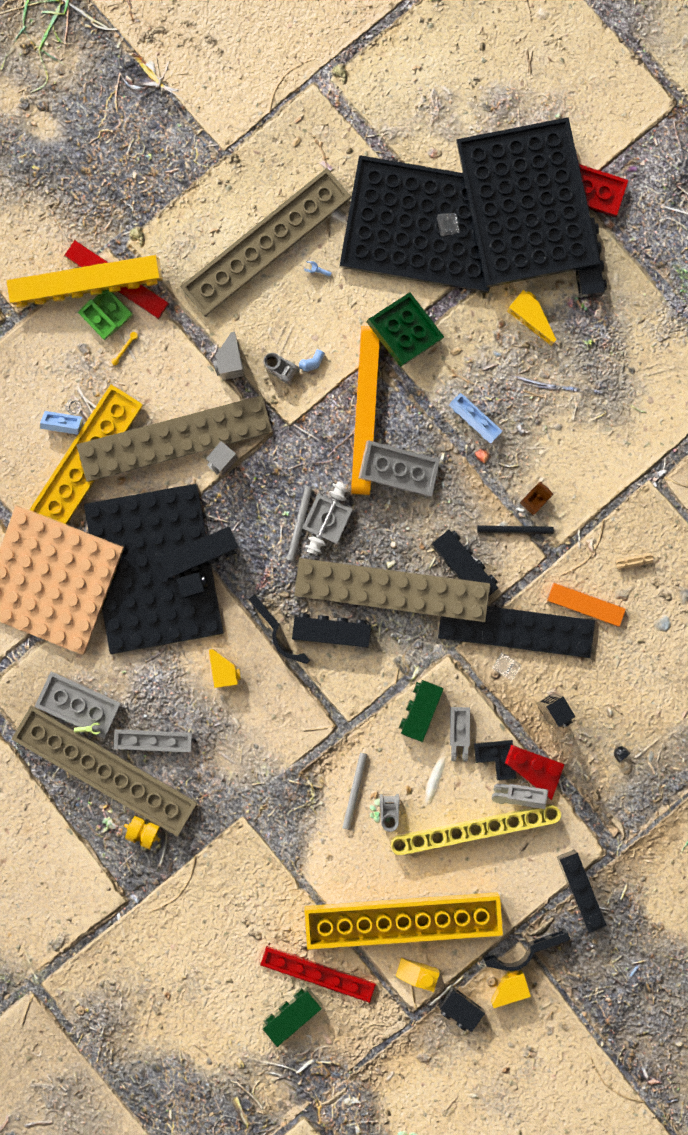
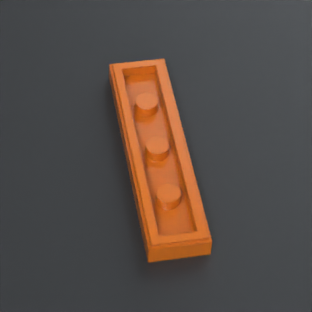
(586, 604)

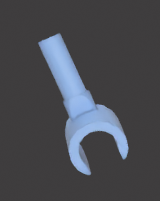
(315, 268)

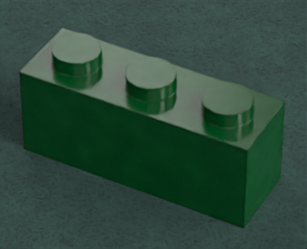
(420, 710)
(291, 1016)

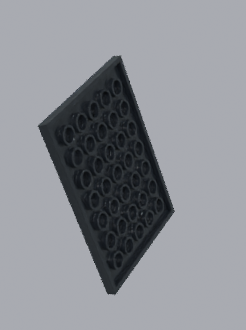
(527, 202)
(396, 226)
(141, 603)

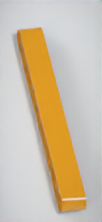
(365, 405)

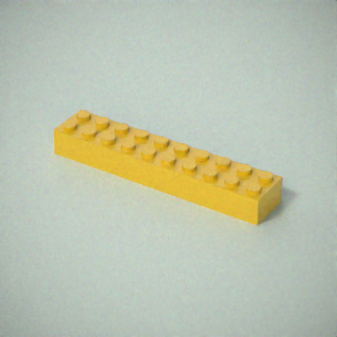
(403, 920)

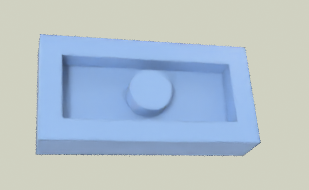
(61, 422)

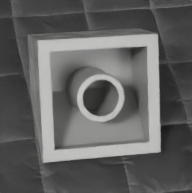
(229, 359)

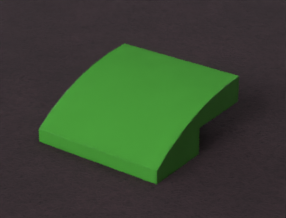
(105, 313)

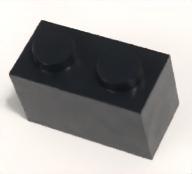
(461, 1009)

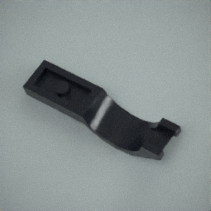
(275, 625)
(533, 947)

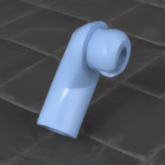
(313, 363)

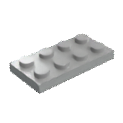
(399, 468)
(77, 704)

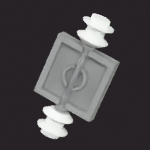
(327, 518)

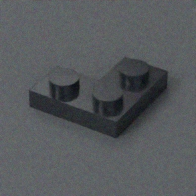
(497, 752)

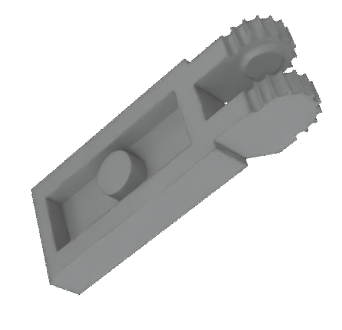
(459, 731)
(520, 795)

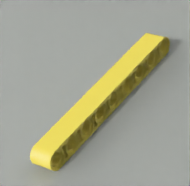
(484, 832)

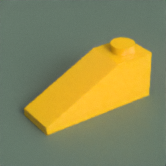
(529, 312)

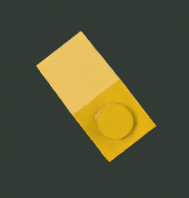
(223, 670)
(418, 974)
(510, 989)

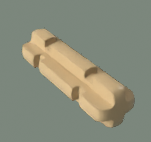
(634, 561)

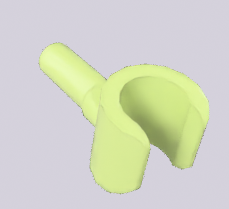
(87, 729)

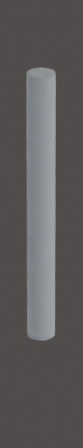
(299, 523)
(354, 791)

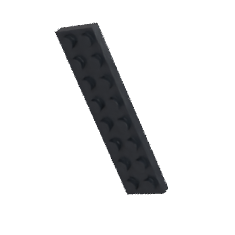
(523, 631)

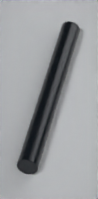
(515, 529)

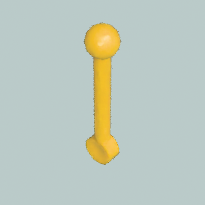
(134, 336)

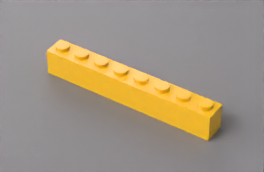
(84, 280)

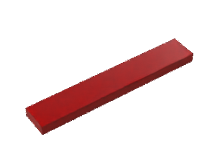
(140, 296)
(318, 974)

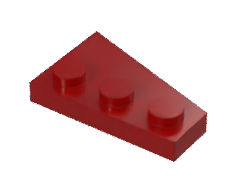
(535, 768)

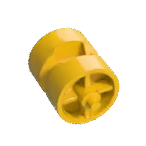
(142, 832)

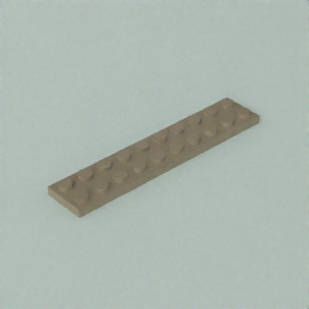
(265, 242)
(174, 438)
(392, 589)
(104, 770)

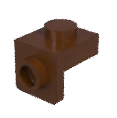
(536, 498)

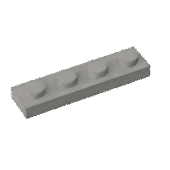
(153, 740)

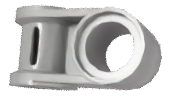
(282, 368)
(389, 810)

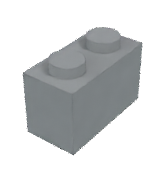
(221, 459)

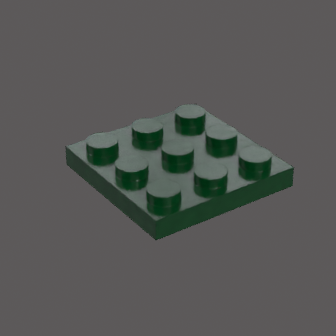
(405, 329)

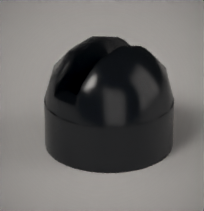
(621, 753)

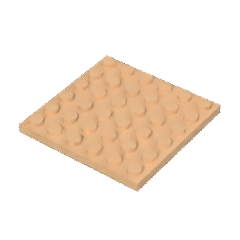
(54, 579)

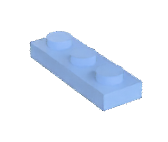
(475, 418)

